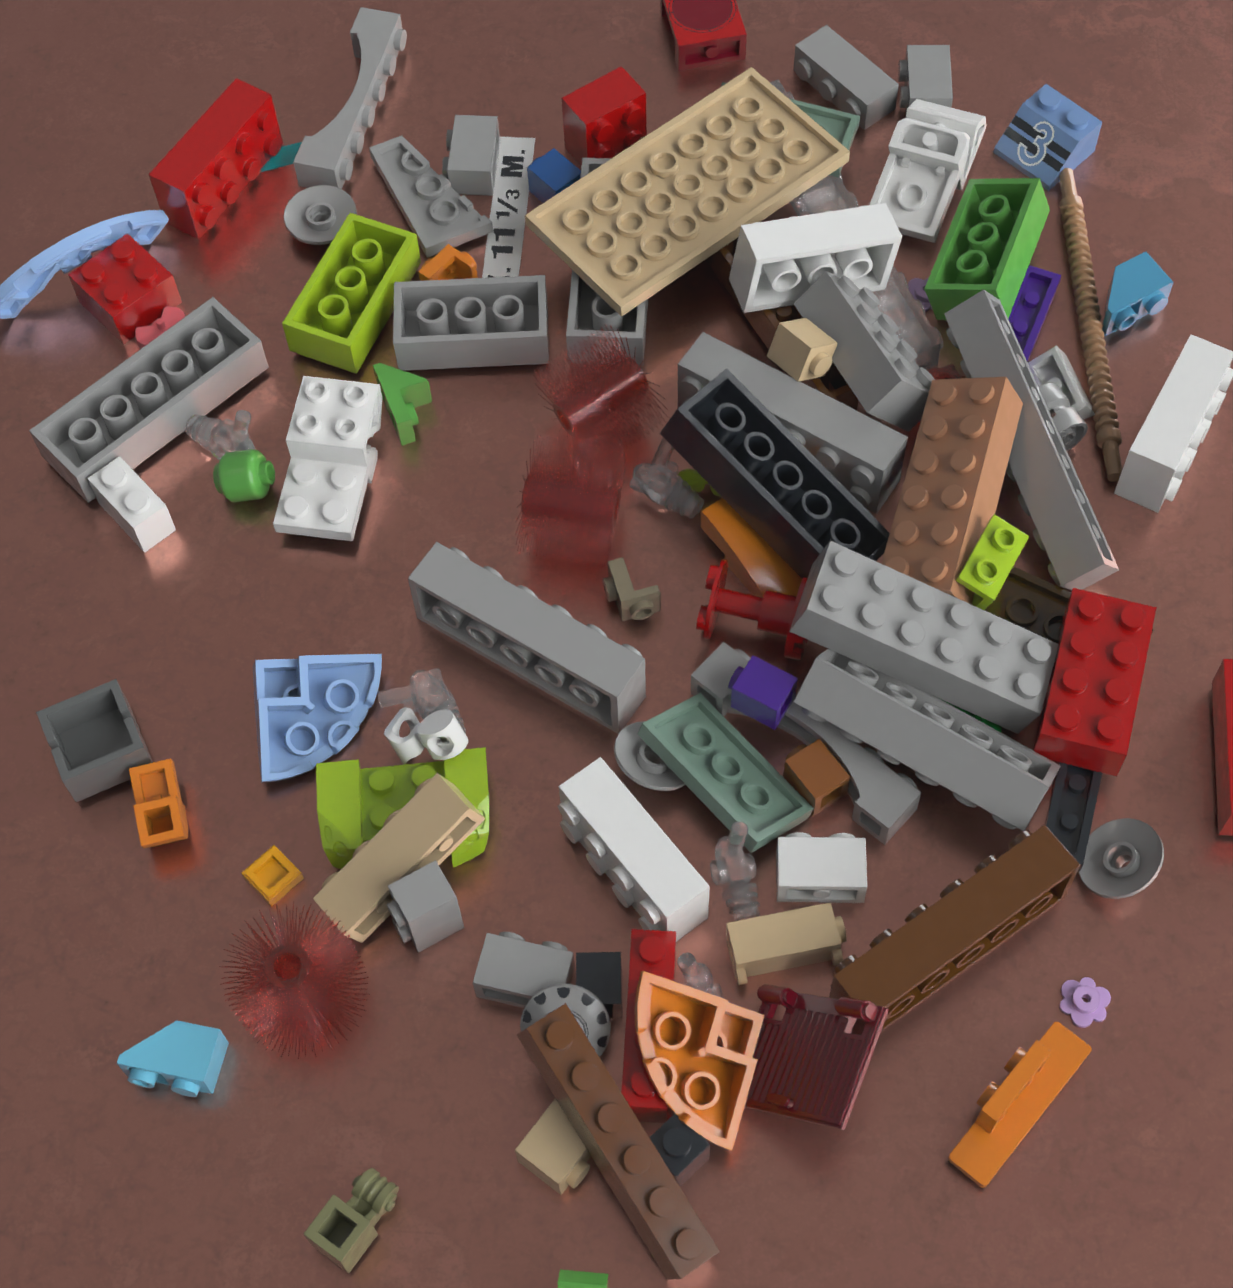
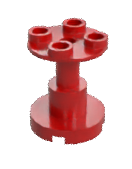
(772, 612)

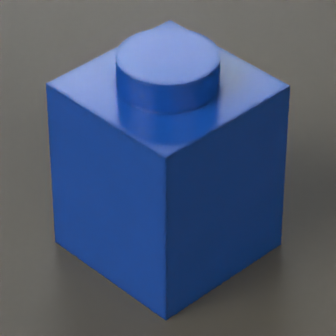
(551, 175)

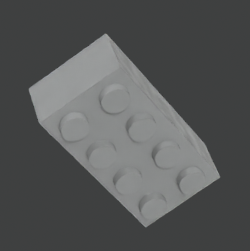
(471, 322)
(868, 351)

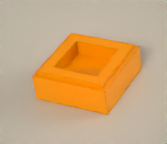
(272, 875)

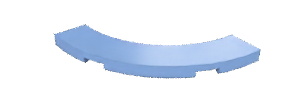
(73, 252)

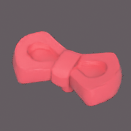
(169, 317)

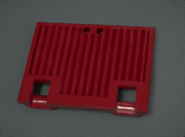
(810, 1059)

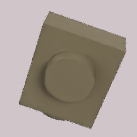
(630, 603)

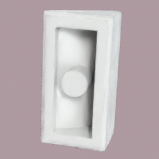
(1056, 368)

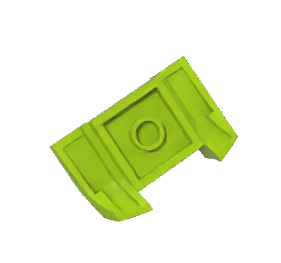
(358, 800)

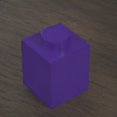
(762, 691)

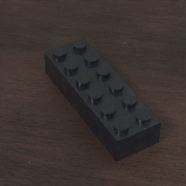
(770, 476)

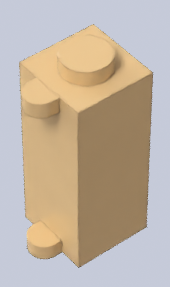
(784, 940)

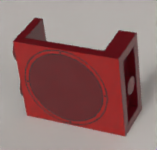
(705, 32)

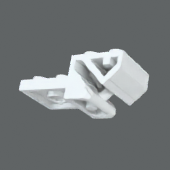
(926, 165)
(329, 458)

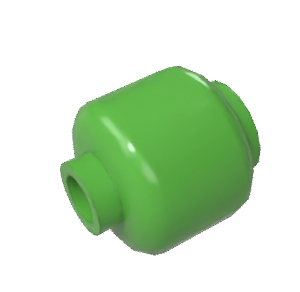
(243, 475)

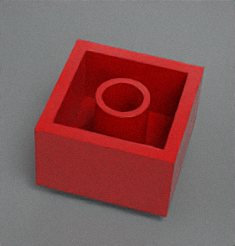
(604, 116)
(124, 287)

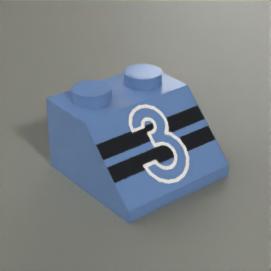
(1048, 136)

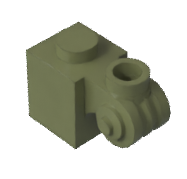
(347, 1229)

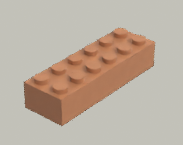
(953, 479)

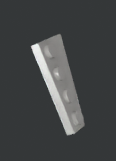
(426, 198)

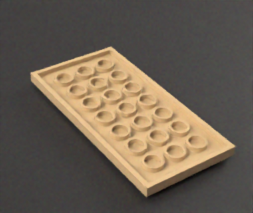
(686, 190)

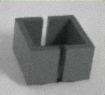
(94, 739)

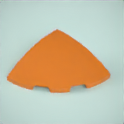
(748, 552)
(697, 1054)

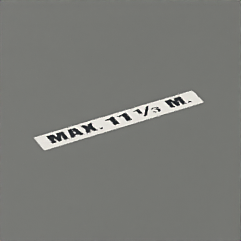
(508, 208)

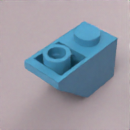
(1135, 291)

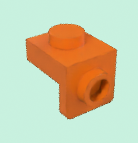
(449, 265)

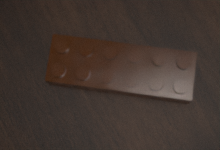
(959, 927)

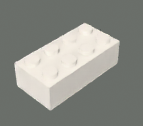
(786, 256)
(1176, 424)
(632, 851)

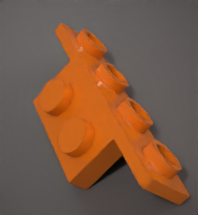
(1018, 1102)

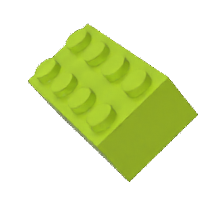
(351, 292)

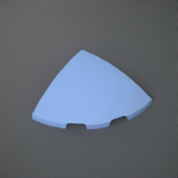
(310, 708)

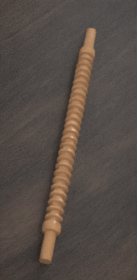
(1089, 318)

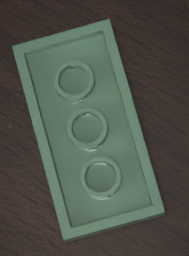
(725, 770)

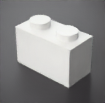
(132, 504)
(821, 868)

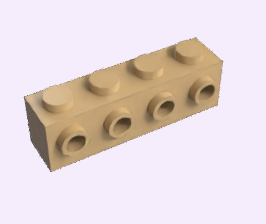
(410, 839)

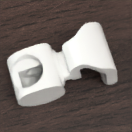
(437, 733)

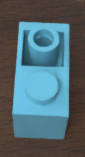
(178, 1056)

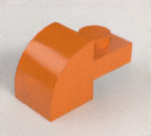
(158, 804)

